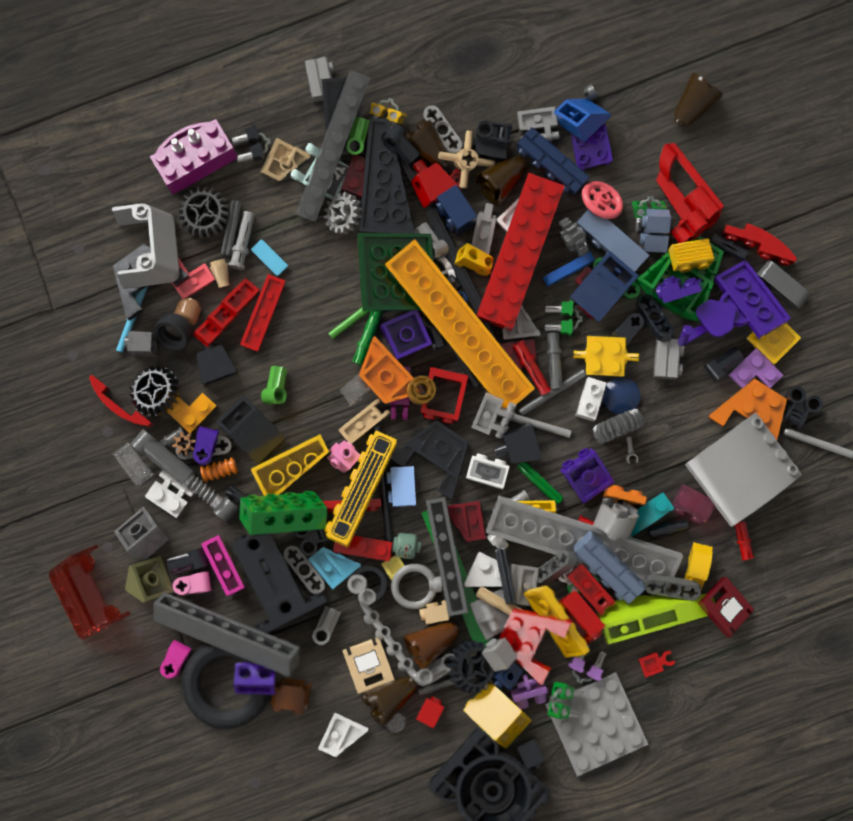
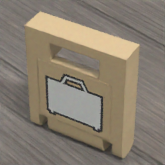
(366, 662)

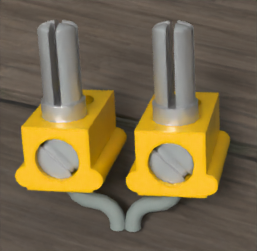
(394, 116)

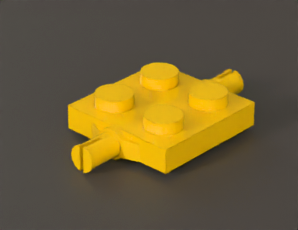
(606, 356)

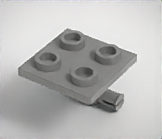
(489, 618)

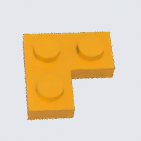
(192, 416)

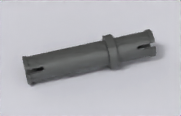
(554, 353)

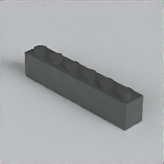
(446, 556)

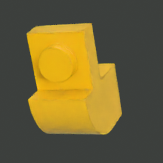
(699, 563)

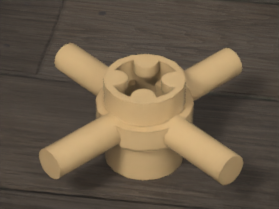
(461, 164)

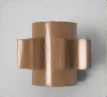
(179, 440)

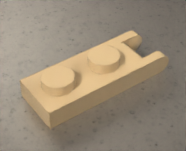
(363, 422)

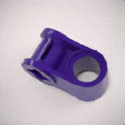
(205, 441)

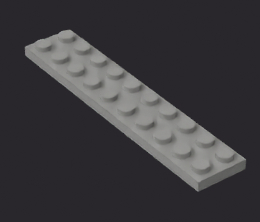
(558, 533)

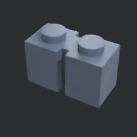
(655, 232)

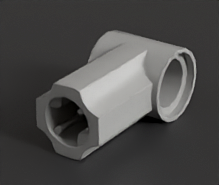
(439, 247)
(326, 623)
(438, 667)

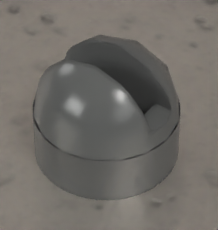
(591, 91)

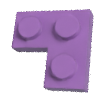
(756, 365)

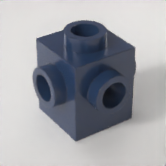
(508, 677)

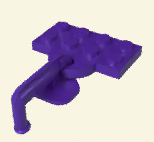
(743, 303)

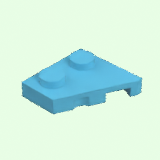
(332, 566)

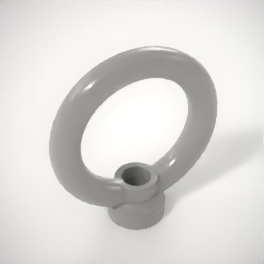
(434, 586)

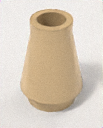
(220, 272)

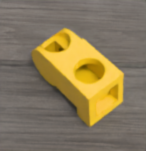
(474, 259)

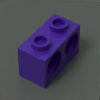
(254, 683)

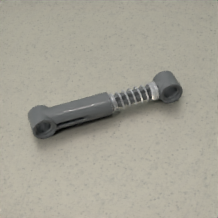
(183, 474)

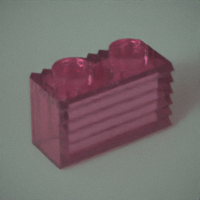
(693, 504)

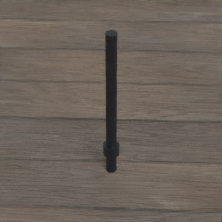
(385, 502)

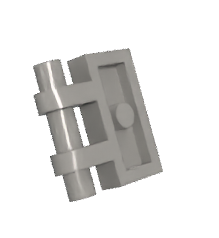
(539, 119)
(487, 414)

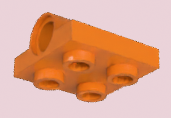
(632, 497)

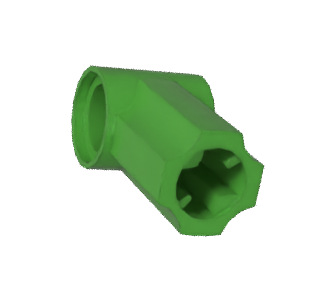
(358, 134)
(275, 389)

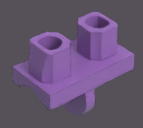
(528, 689)

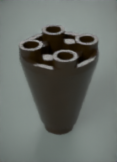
(428, 143)
(389, 698)

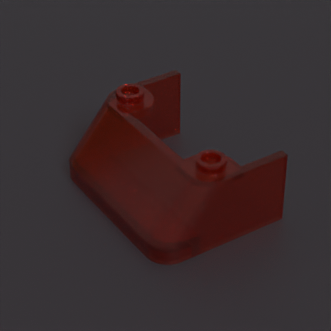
(81, 596)

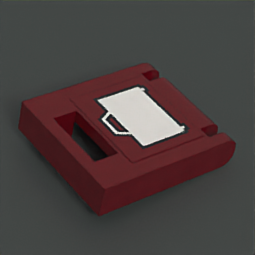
(729, 610)

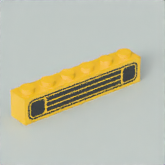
(363, 485)

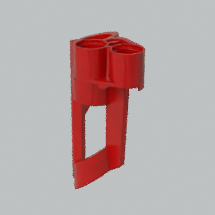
(699, 208)

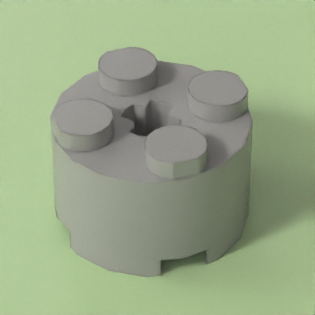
(616, 519)

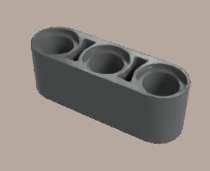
(783, 285)

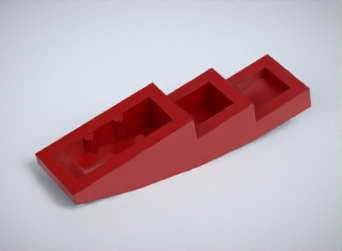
(226, 312)

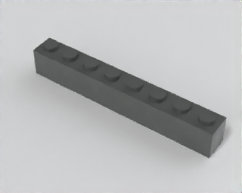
(332, 145)
(226, 634)

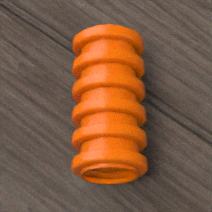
(219, 469)

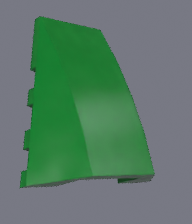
(685, 306)

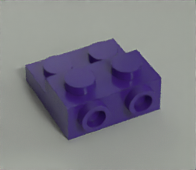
(674, 289)
(586, 474)

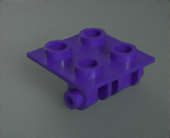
(594, 150)

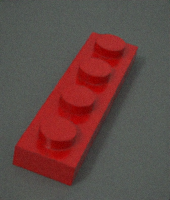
(263, 313)

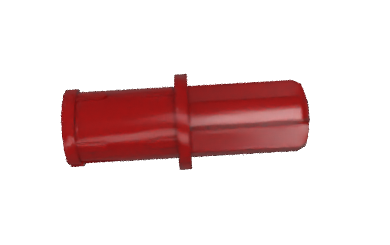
(743, 540)

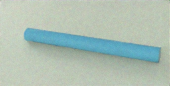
(129, 324)

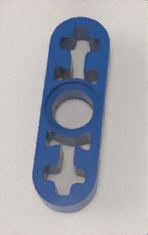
(568, 269)

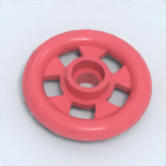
(602, 200)

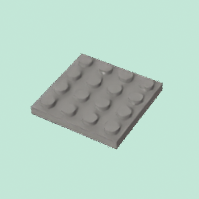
(603, 729)

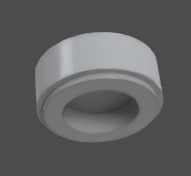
(357, 584)

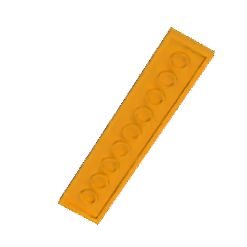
(458, 324)

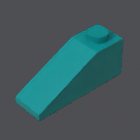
(652, 512)

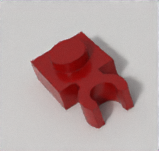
(653, 664)

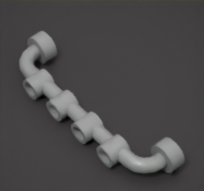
(366, 598)

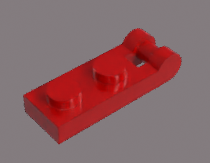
(590, 588)

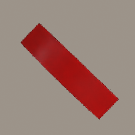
(101, 390)

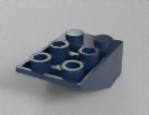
(604, 286)

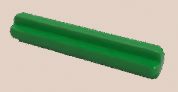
(540, 482)

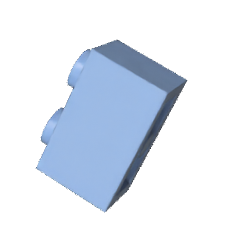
(402, 486)

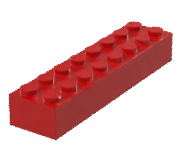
(520, 252)

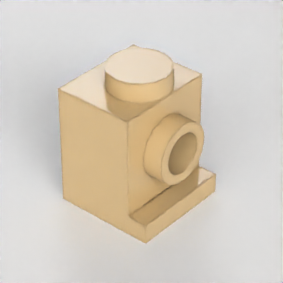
(434, 613)

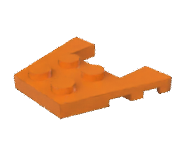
(754, 399)

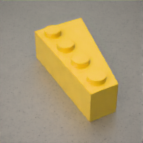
(282, 470)

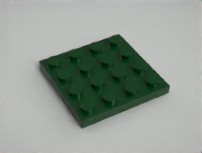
(378, 286)

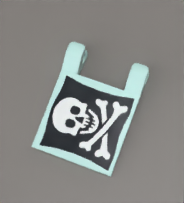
(337, 179)

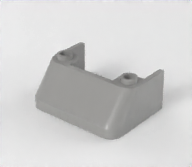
(163, 262)

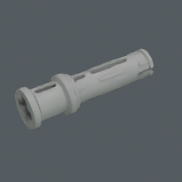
(240, 249)

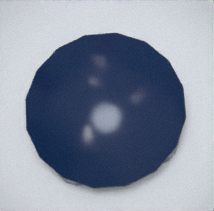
(621, 395)

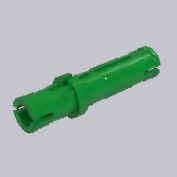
(366, 339)

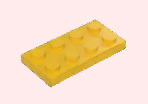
(545, 604)

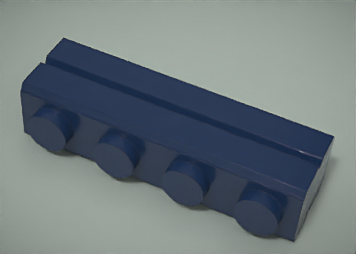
(552, 161)

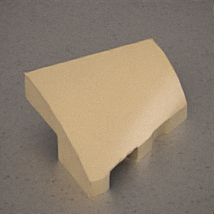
(282, 160)

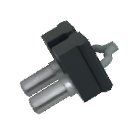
(256, 151)

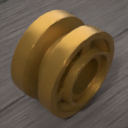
(412, 392)

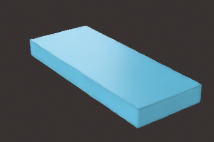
(269, 257)

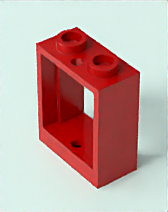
(447, 376)
(584, 618)

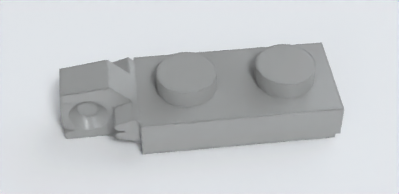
(484, 229)

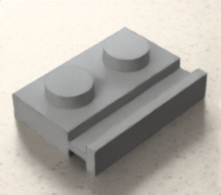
(523, 579)

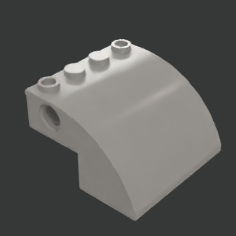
(743, 469)

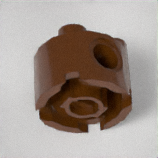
(291, 695)

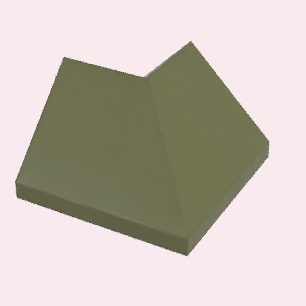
(148, 580)

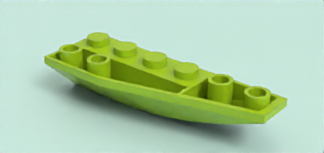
(647, 615)

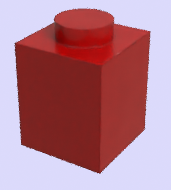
(430, 711)

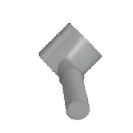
(630, 450)

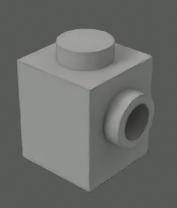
(499, 654)

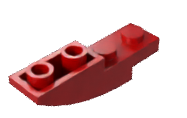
(768, 245)

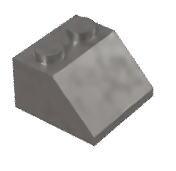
(141, 535)

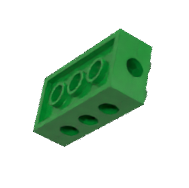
(282, 513)

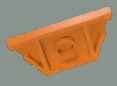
(385, 374)

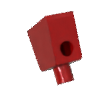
(430, 182)

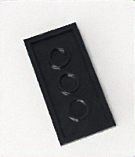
(330, 93)

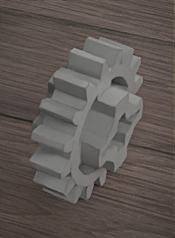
(342, 213)

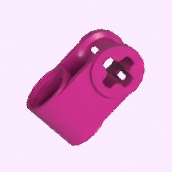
(176, 656)

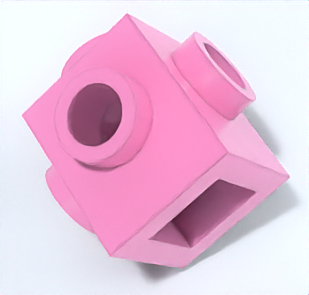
(343, 456)

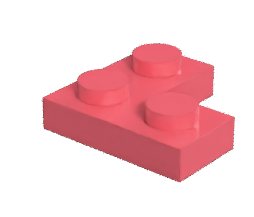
(198, 280)

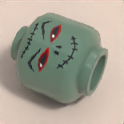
(406, 545)

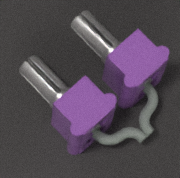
(594, 671)

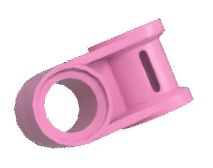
(196, 584)

